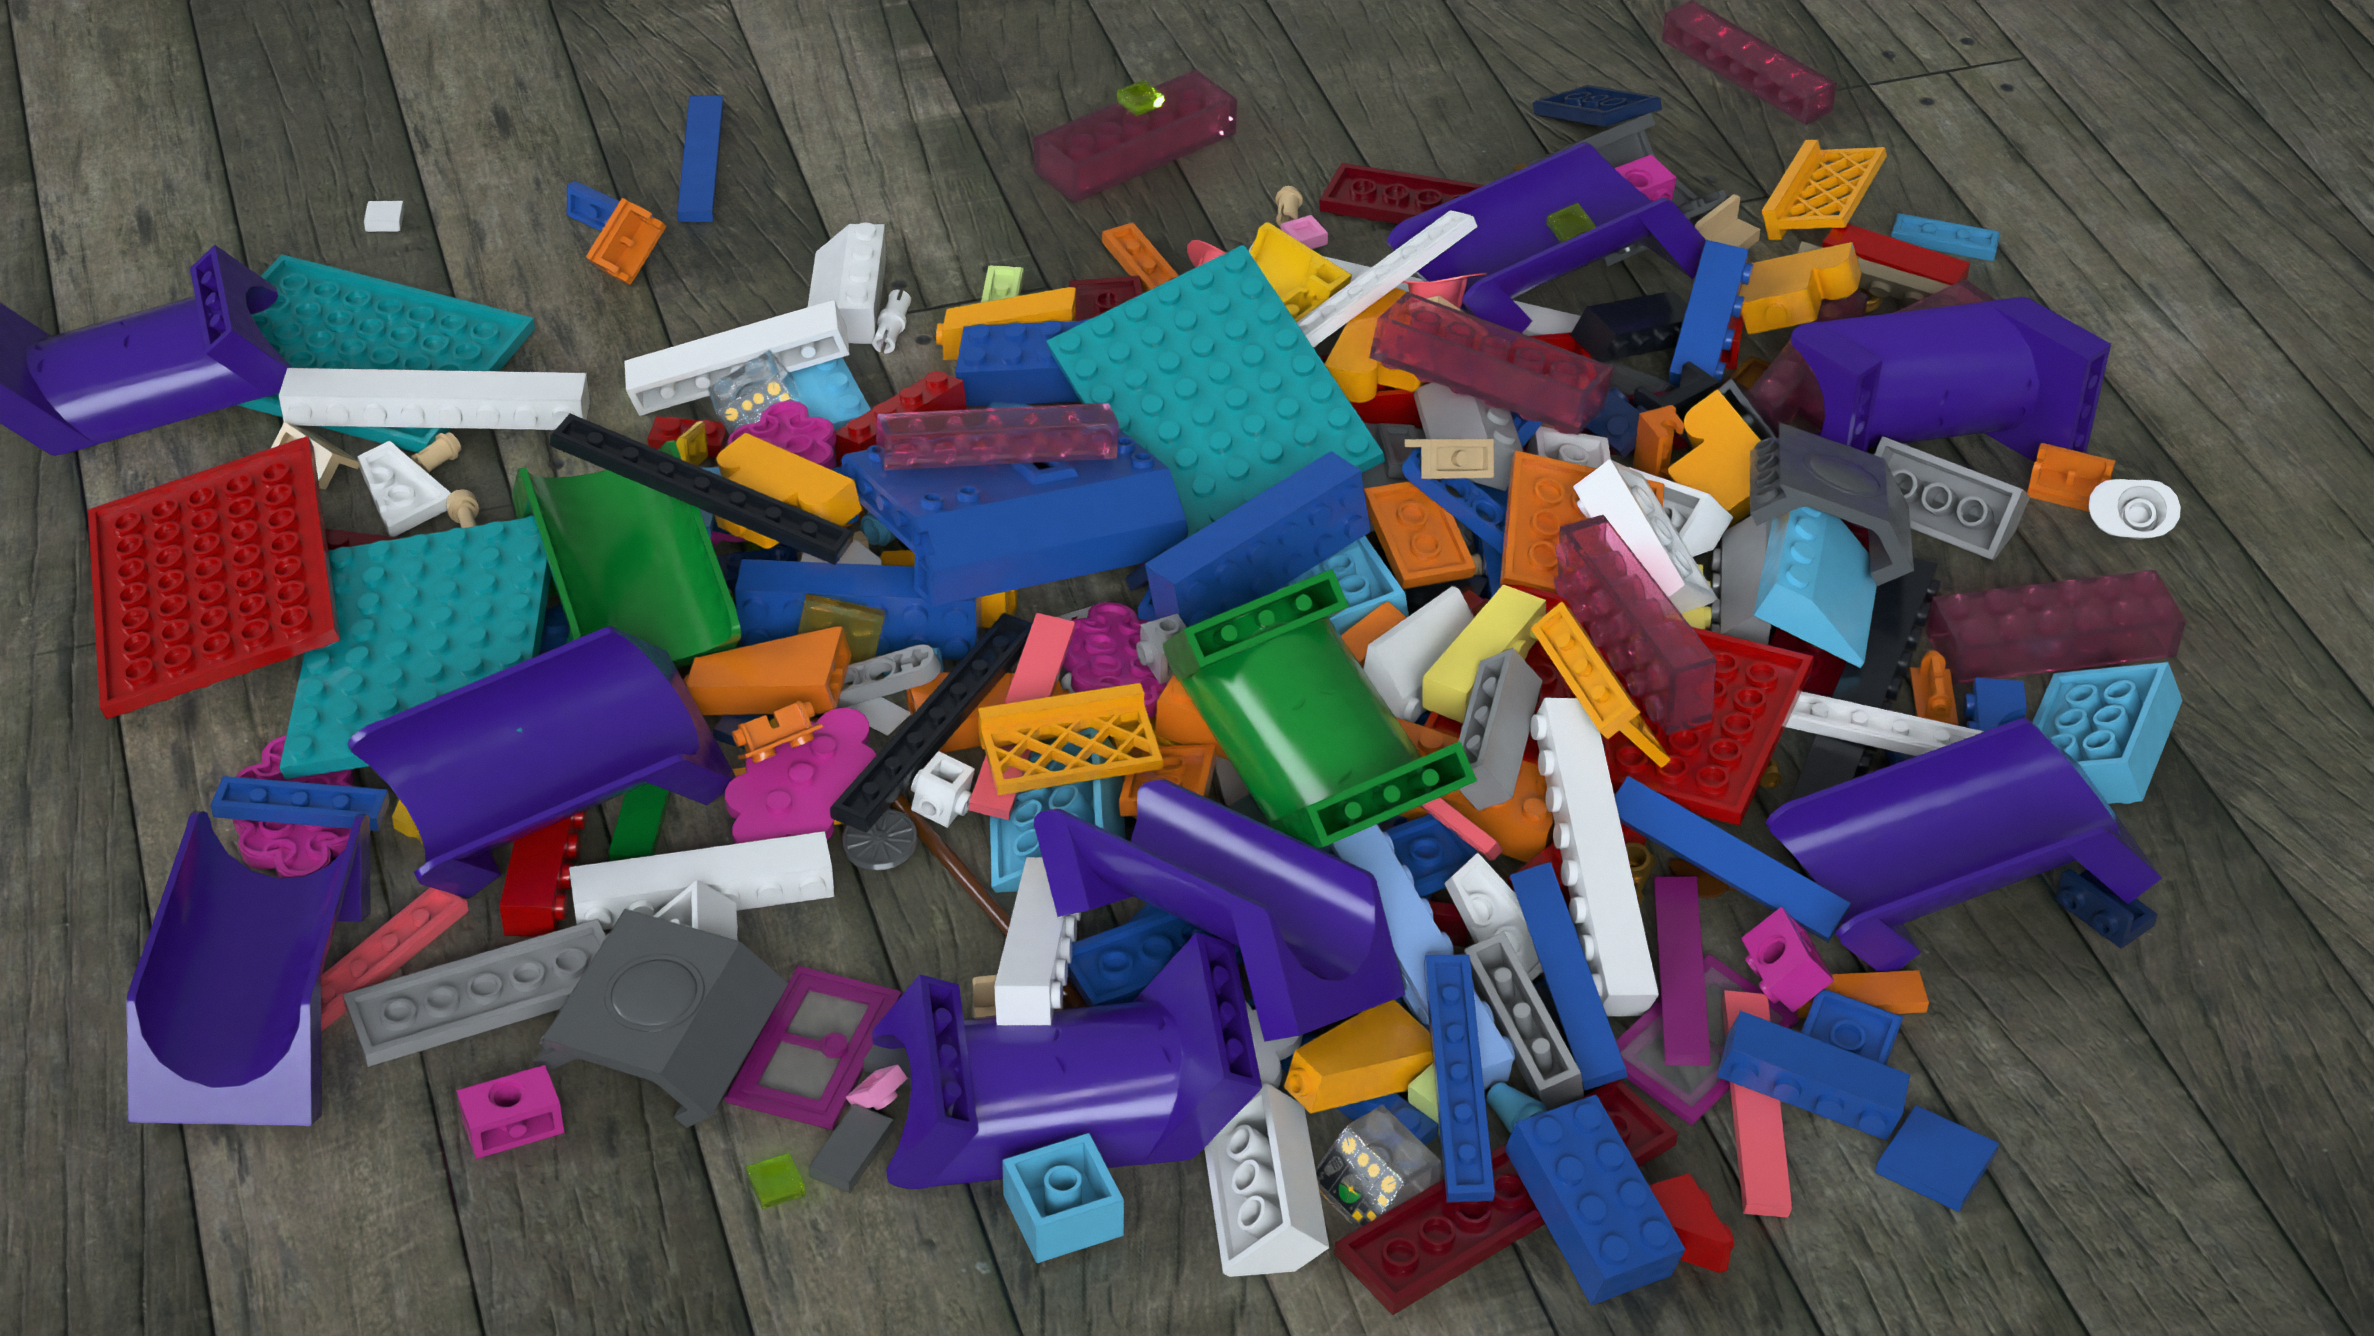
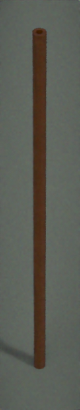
(969, 882)

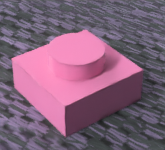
(1307, 231)
(878, 1088)

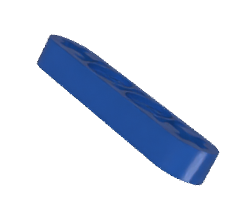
(1463, 507)

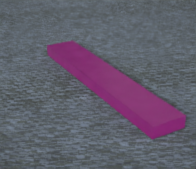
(1681, 972)

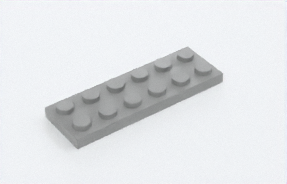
(471, 993)

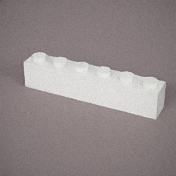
(688, 369)
(747, 873)
(1034, 953)

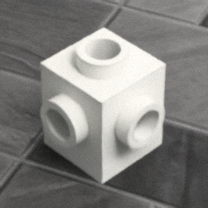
(942, 789)

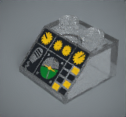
(751, 390)
(1375, 1168)

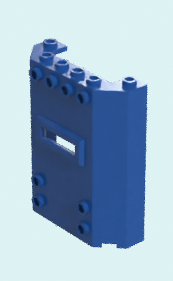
(1021, 525)

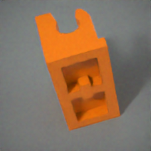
(626, 241)
(1655, 440)
(2067, 476)

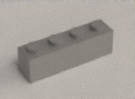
(1498, 726)
(1525, 1022)

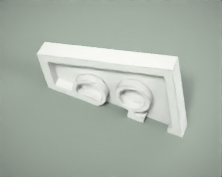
(401, 488)
(1492, 908)

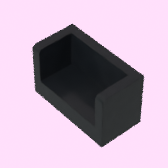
(1693, 388)

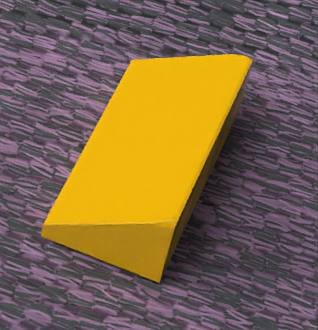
(693, 444)

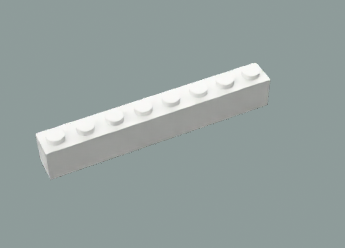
(432, 398)
(1594, 856)

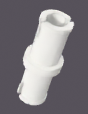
(891, 321)

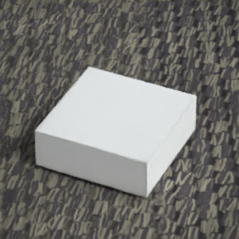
(384, 216)

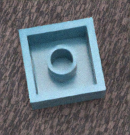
(1063, 1198)

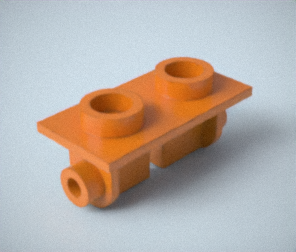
(1933, 689)
(761, 739)

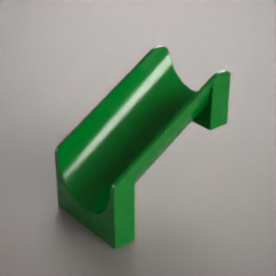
(631, 561)
(1306, 716)

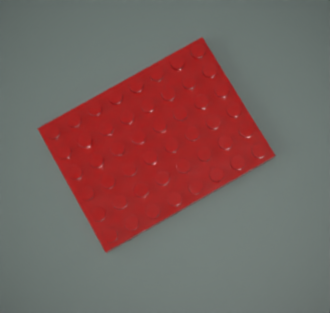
(210, 577)
(1711, 765)

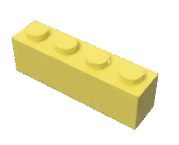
(1497, 628)

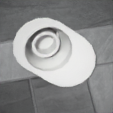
(2134, 508)

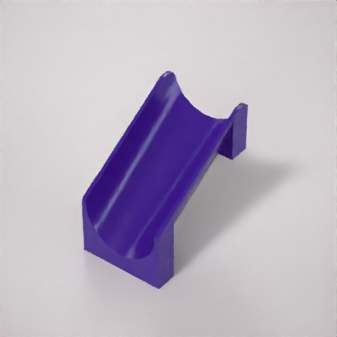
(1522, 250)
(141, 366)
(1957, 373)
(593, 727)
(1954, 831)
(1300, 915)
(233, 986)
(1135, 1075)

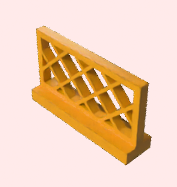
(1801, 183)
(1594, 681)
(1063, 718)

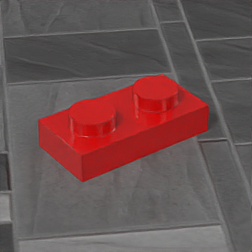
(672, 428)

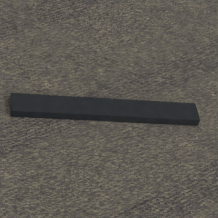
(702, 489)
(932, 724)

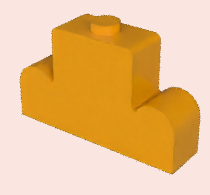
(1792, 287)
(1350, 359)
(1719, 455)
(787, 479)

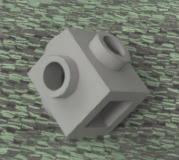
(1150, 647)

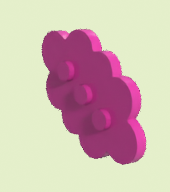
(791, 428)
(1106, 653)
(801, 783)
(289, 848)

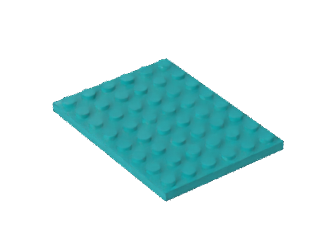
(365, 322)
(1215, 385)
(415, 626)

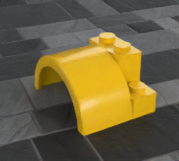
(1295, 271)

